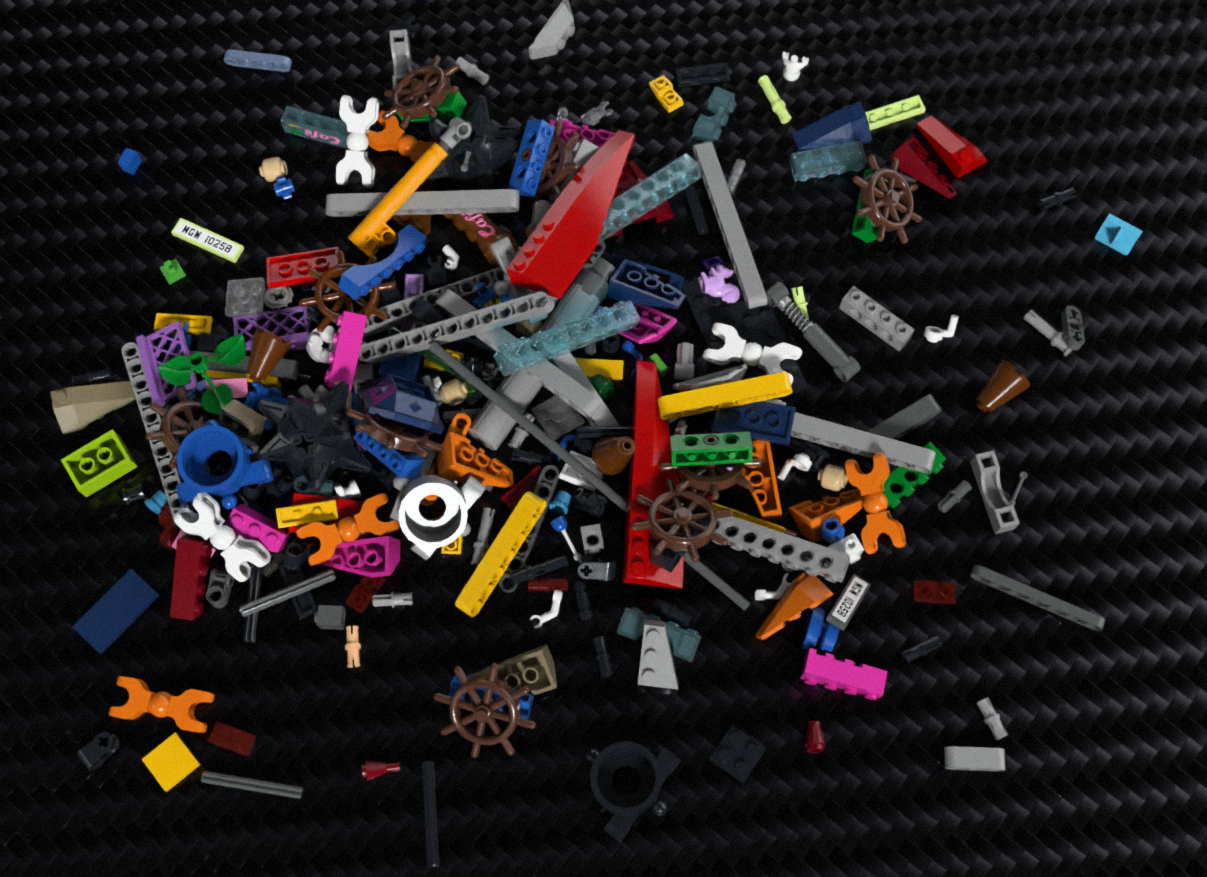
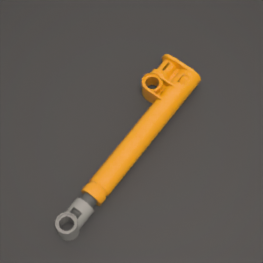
(369, 233)

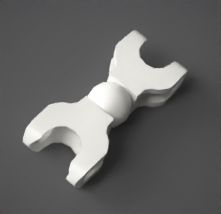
(357, 141)
(750, 353)
(209, 524)

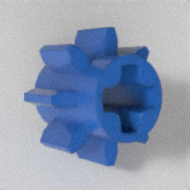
(284, 187)

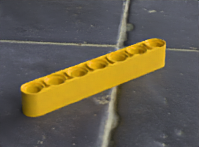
(724, 396)
(500, 554)

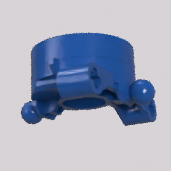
(193, 469)

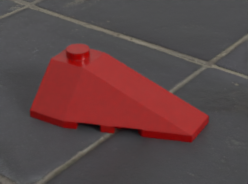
(954, 149)

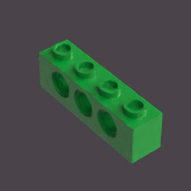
(906, 487)

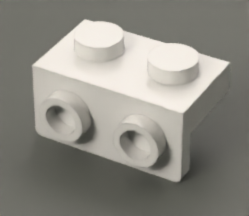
(570, 475)
(848, 545)

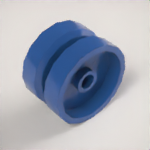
(819, 631)

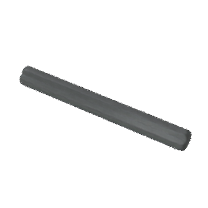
(287, 592)
(251, 784)

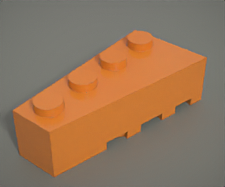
(764, 484)

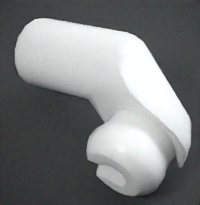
(453, 257)

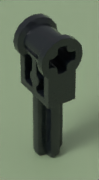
(816, 454)

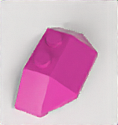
(651, 327)

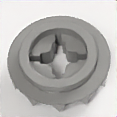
(271, 294)
(681, 428)

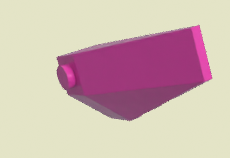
(598, 137)
(367, 556)

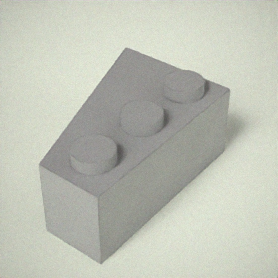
(656, 658)

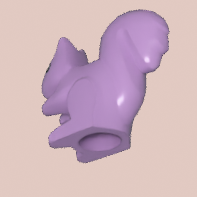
(716, 286)

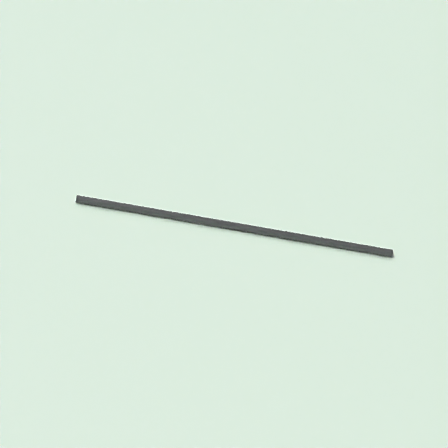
(573, 462)

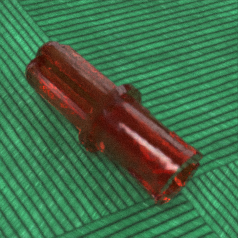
(548, 584)

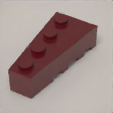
(190, 576)

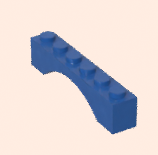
(361, 278)

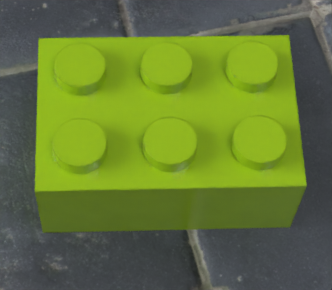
(99, 463)

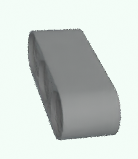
(974, 758)

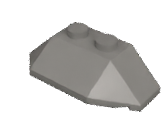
(554, 33)
(717, 378)

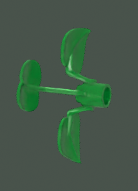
(178, 371)

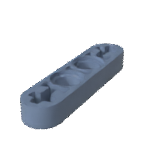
(257, 60)

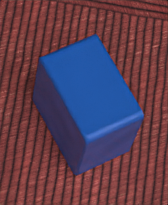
(129, 161)

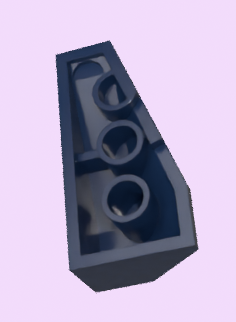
(838, 128)

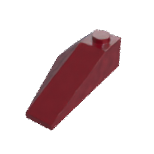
(914, 162)

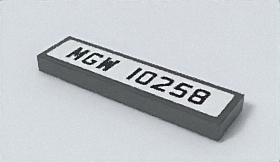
(848, 602)

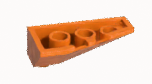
(801, 595)

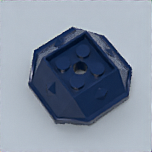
(405, 403)

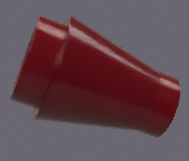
(814, 738)

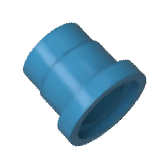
(157, 502)
(560, 503)

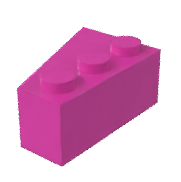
(258, 527)

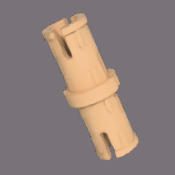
(352, 646)

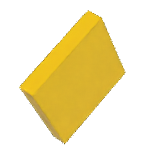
(171, 762)

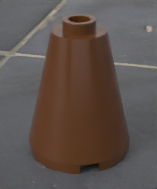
(265, 354)
(1001, 387)
(613, 454)

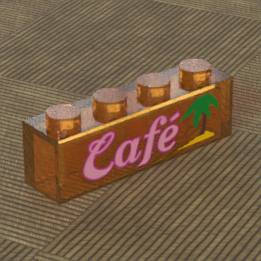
(477, 227)

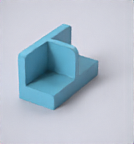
(1118, 234)

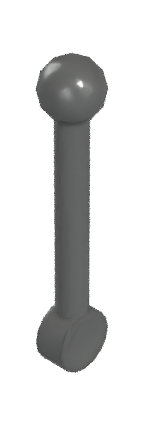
(1023, 475)

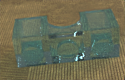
(721, 103)

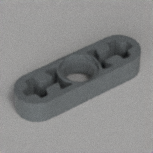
(1072, 317)

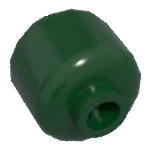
(603, 386)

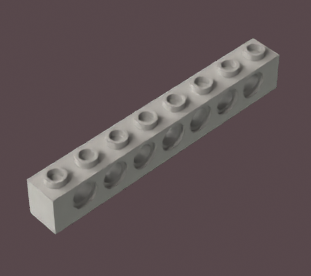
(782, 541)

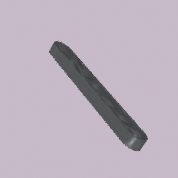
(523, 556)
(1038, 598)

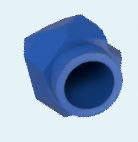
(832, 530)

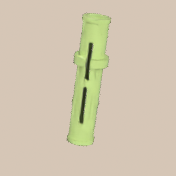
(777, 104)

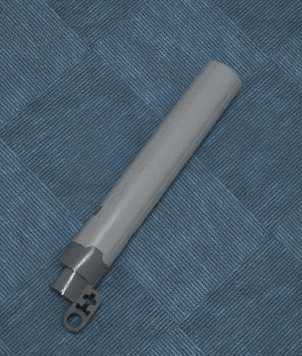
(518, 388)

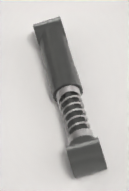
(843, 365)

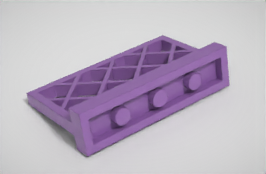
(298, 340)
(150, 362)

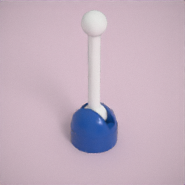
(560, 524)

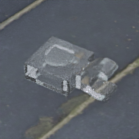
(593, 116)

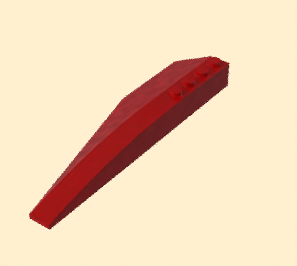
(572, 224)
(645, 478)

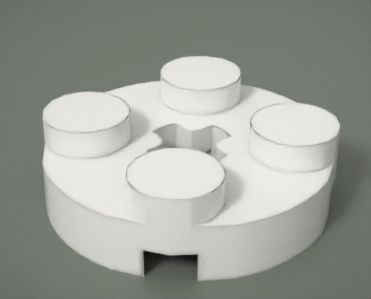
(316, 339)

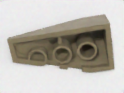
(84, 404)
(528, 669)

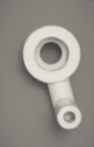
(936, 334)
(800, 461)

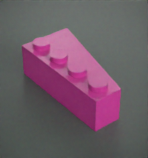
(346, 348)
(843, 675)

